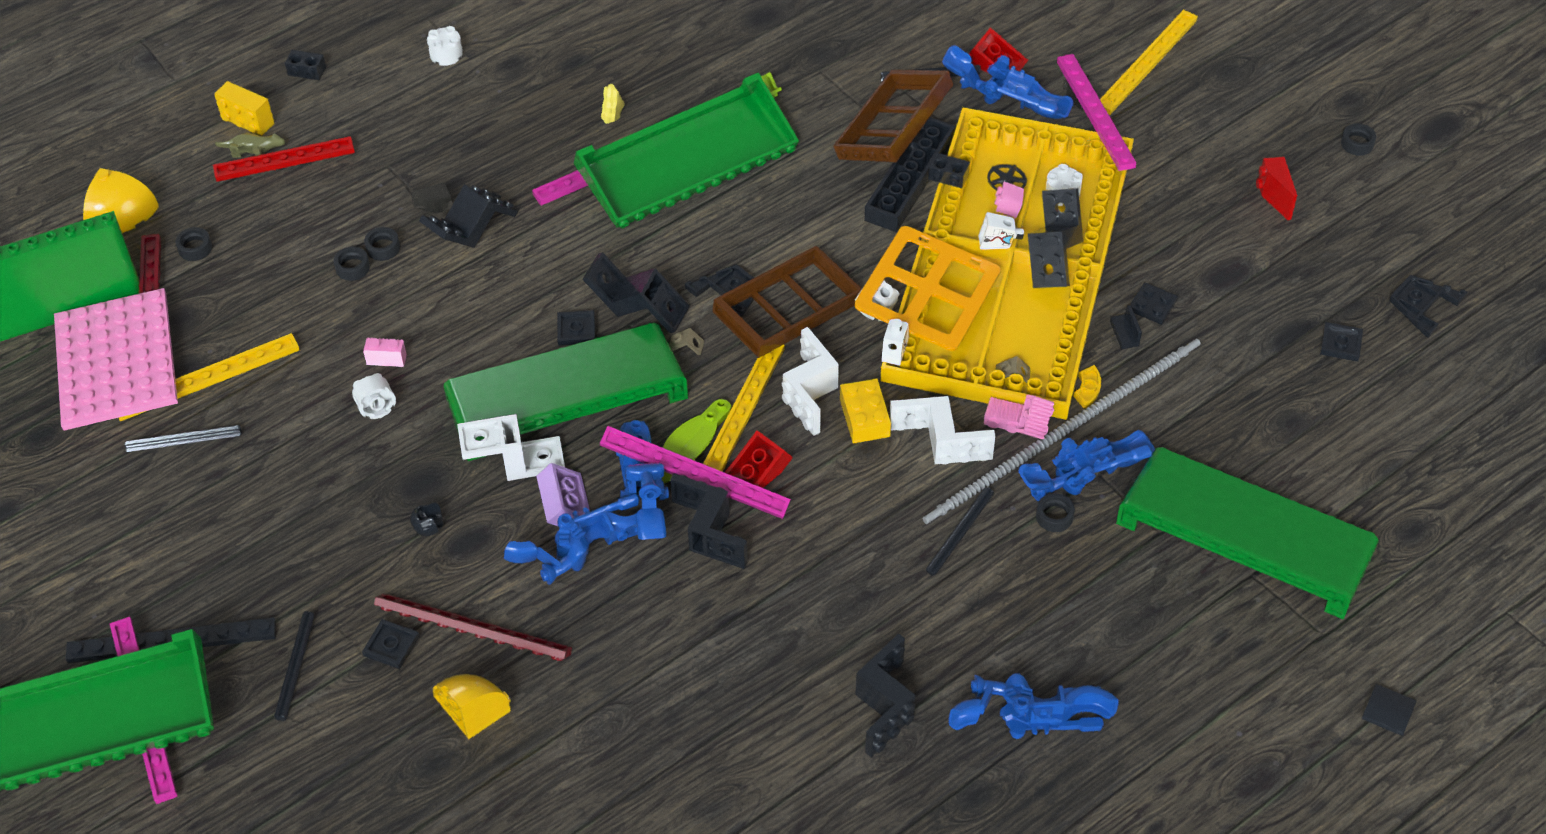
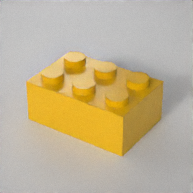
(244, 108)
(865, 410)

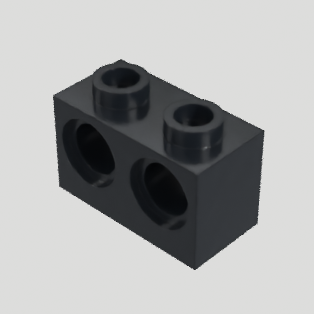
(305, 64)
(949, 170)

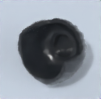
(427, 519)

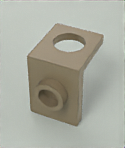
(686, 338)
(1013, 366)

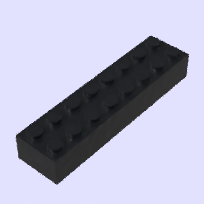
(908, 176)

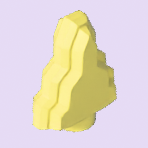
(611, 105)

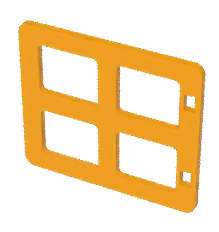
(928, 287)

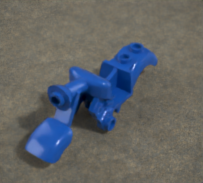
(1007, 82)
(1079, 465)
(649, 476)
(575, 536)
(1033, 713)

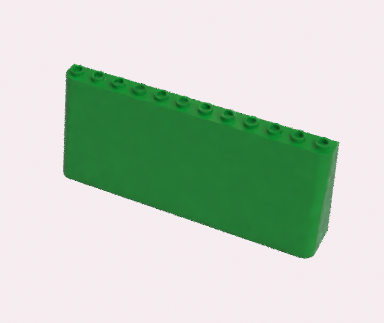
(687, 153)
(63, 272)
(571, 381)
(1250, 527)
(104, 711)

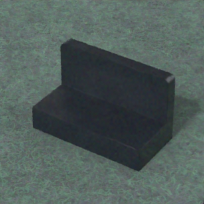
(1126, 329)

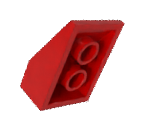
(993, 46)
(1277, 185)
(759, 461)

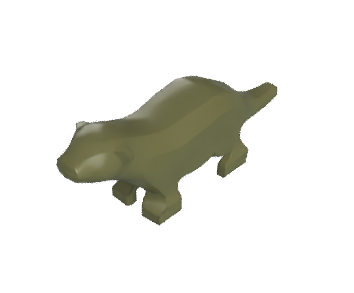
(251, 144)

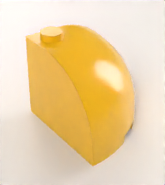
(123, 195)
(471, 702)

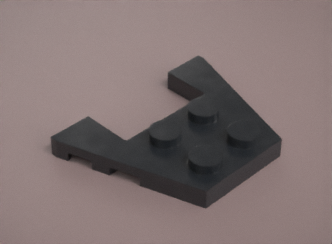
(723, 282)
(1417, 296)

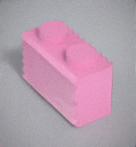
(1009, 199)
(385, 352)
(1003, 414)
(1035, 417)

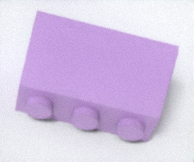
(561, 492)

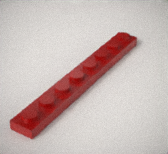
(283, 158)

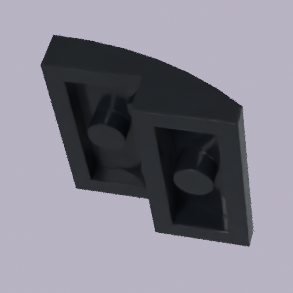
(1389, 709)

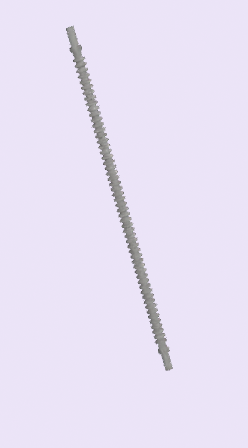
(1062, 430)

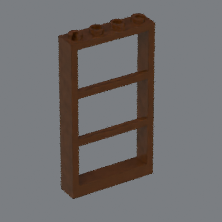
(937, 81)
(760, 347)

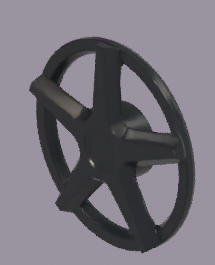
(1006, 177)

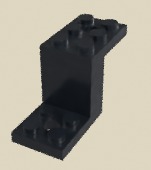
(469, 215)
(1050, 243)
(636, 292)
(706, 526)
(885, 695)

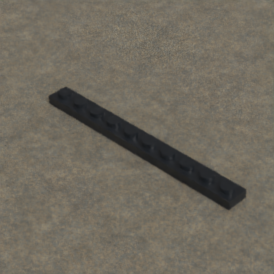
(210, 636)

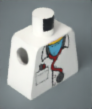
(998, 232)
(897, 334)

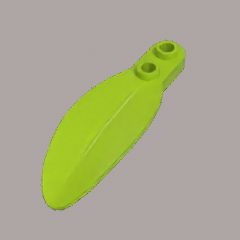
(696, 434)

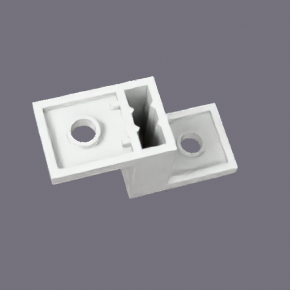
(810, 381)
(937, 416)
(503, 437)

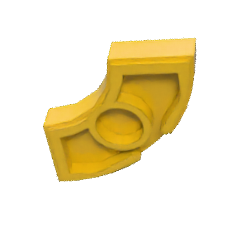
(1089, 387)

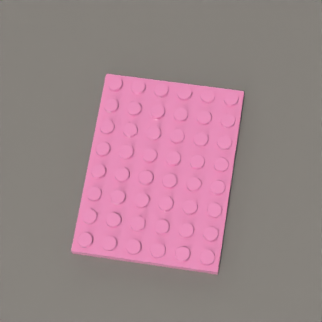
(114, 359)

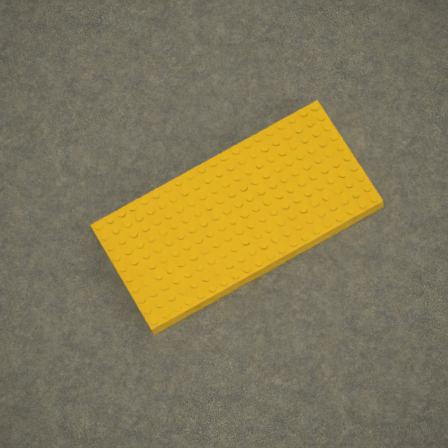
(1036, 324)

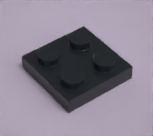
(1153, 303)
(575, 327)
(1341, 341)
(390, 644)

